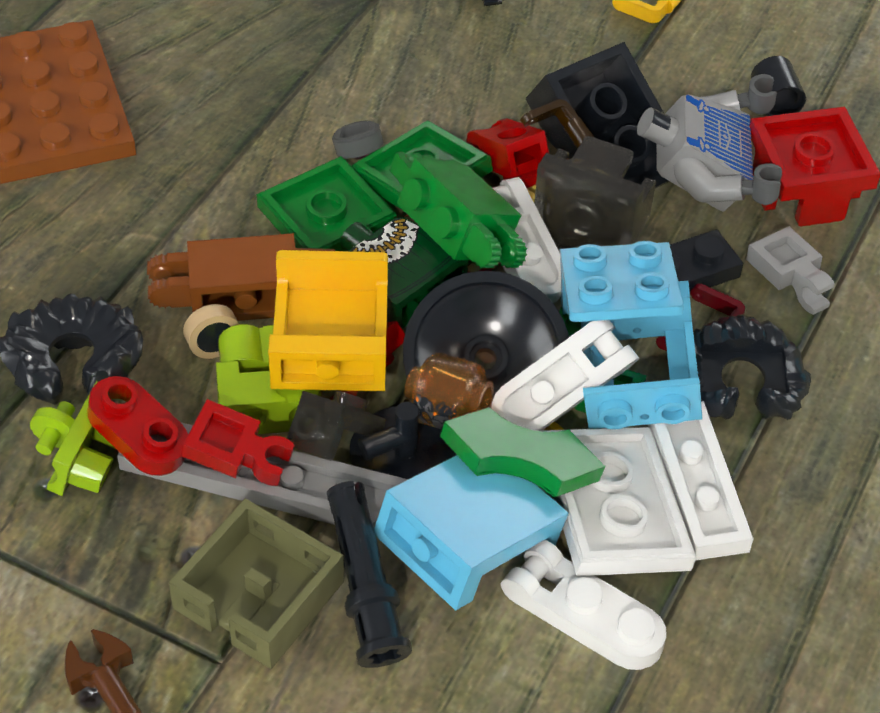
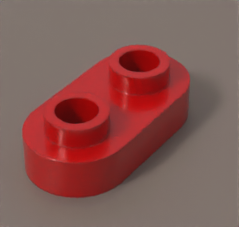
(132, 423)

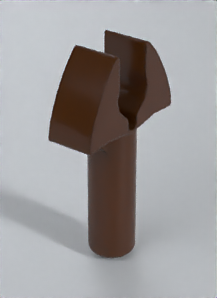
(106, 677)

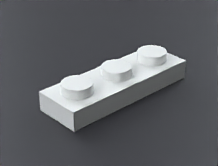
(703, 487)

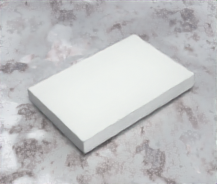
(630, 515)

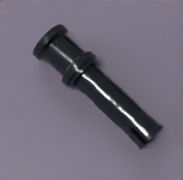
(370, 599)

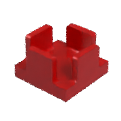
(819, 159)

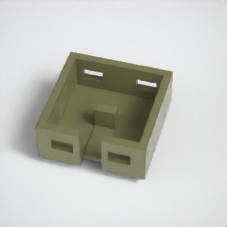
(257, 582)

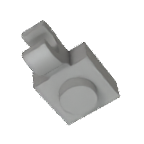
(789, 260)

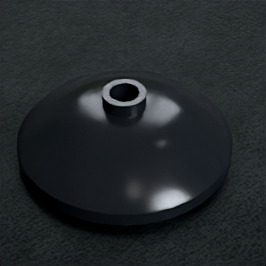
(488, 315)

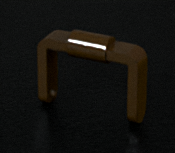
(566, 115)

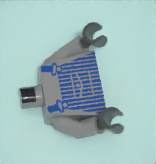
(708, 145)

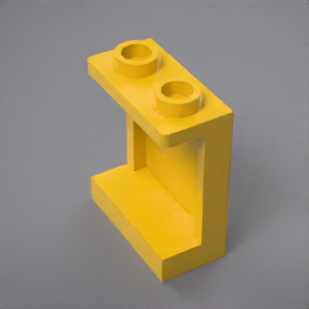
(329, 321)

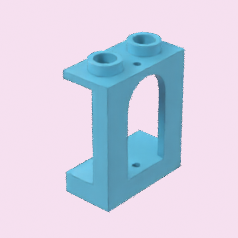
(654, 401)

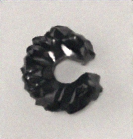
(69, 324)
(760, 344)

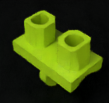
(74, 461)

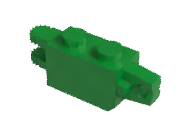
(459, 210)

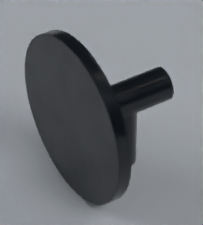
(402, 446)

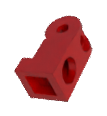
(512, 148)

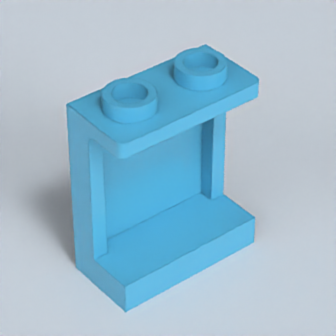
(464, 525)

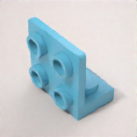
(619, 282)

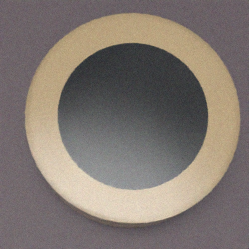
(205, 327)

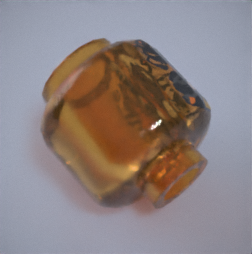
(448, 389)

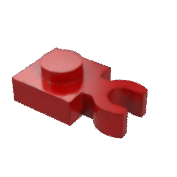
(229, 439)

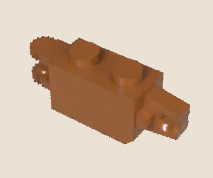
(221, 272)

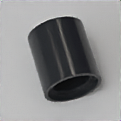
(789, 91)

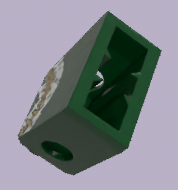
(414, 263)

